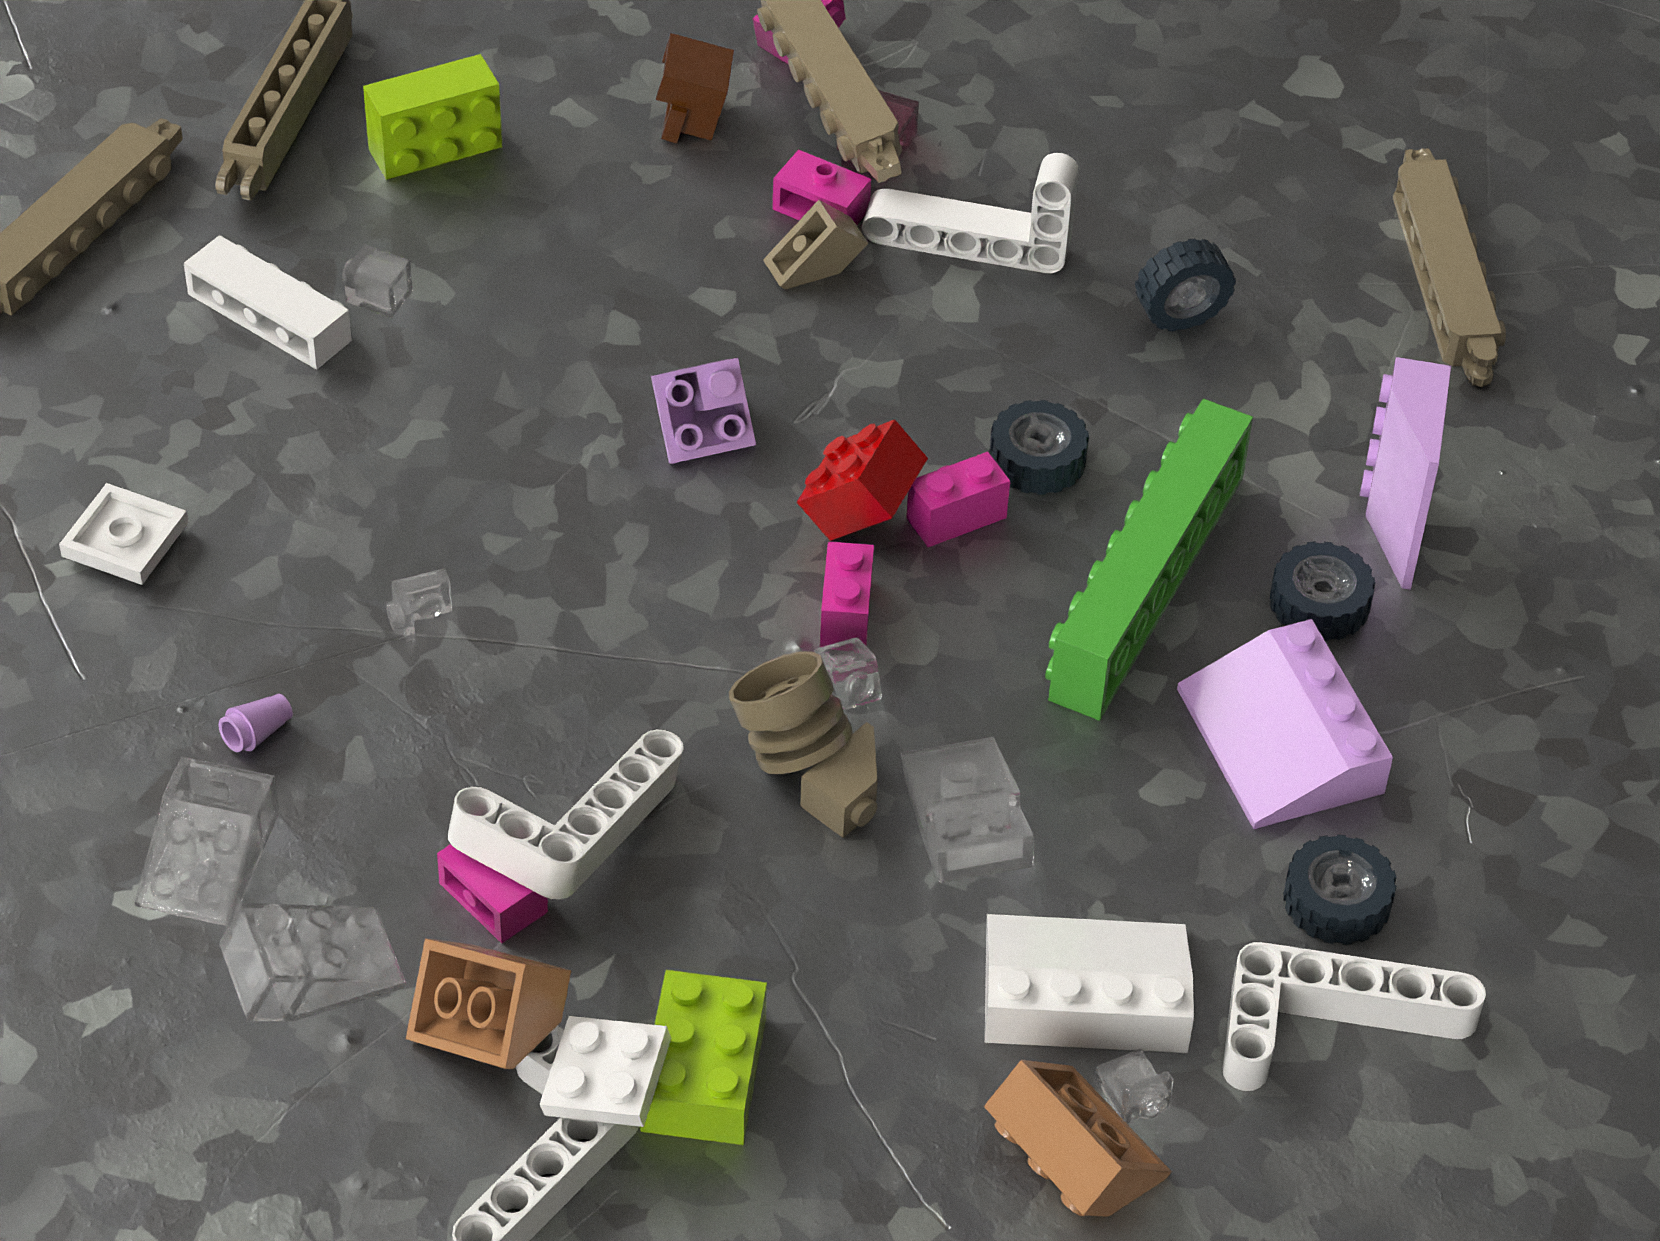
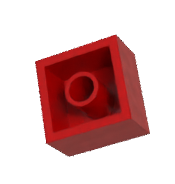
(861, 479)

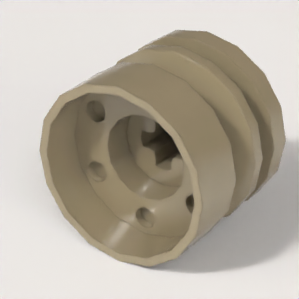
(790, 712)

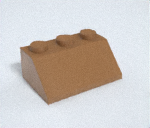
(485, 1002)
(1074, 1138)

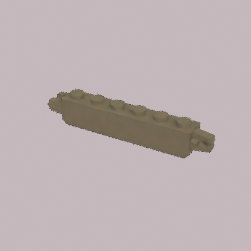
(835, 84)
(284, 96)
(82, 207)
(1448, 266)

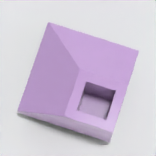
(703, 410)

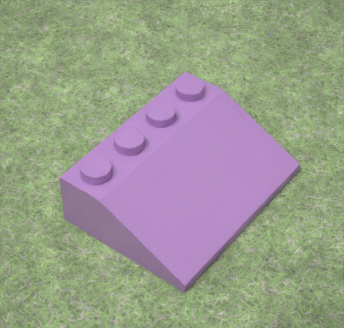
(1405, 460)
(1287, 726)

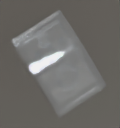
(968, 810)

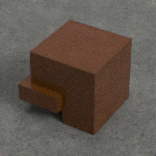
(693, 86)

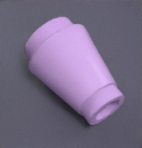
(253, 722)

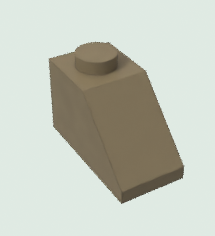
(815, 247)
(844, 786)

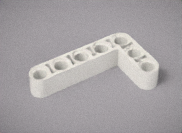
(979, 231)
(564, 855)
(1337, 989)
(552, 1153)

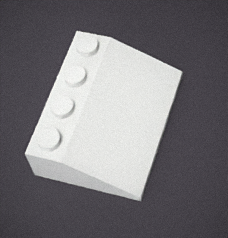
(1088, 983)

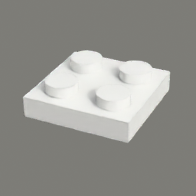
(124, 533)
(605, 1071)

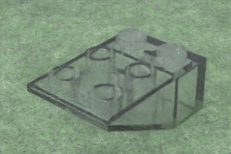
(207, 840)
(307, 959)

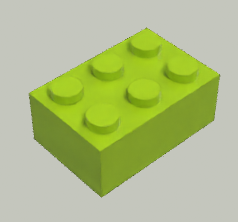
(433, 116)
(710, 1058)

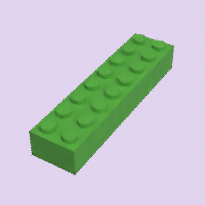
(1147, 559)

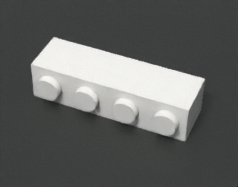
(268, 302)

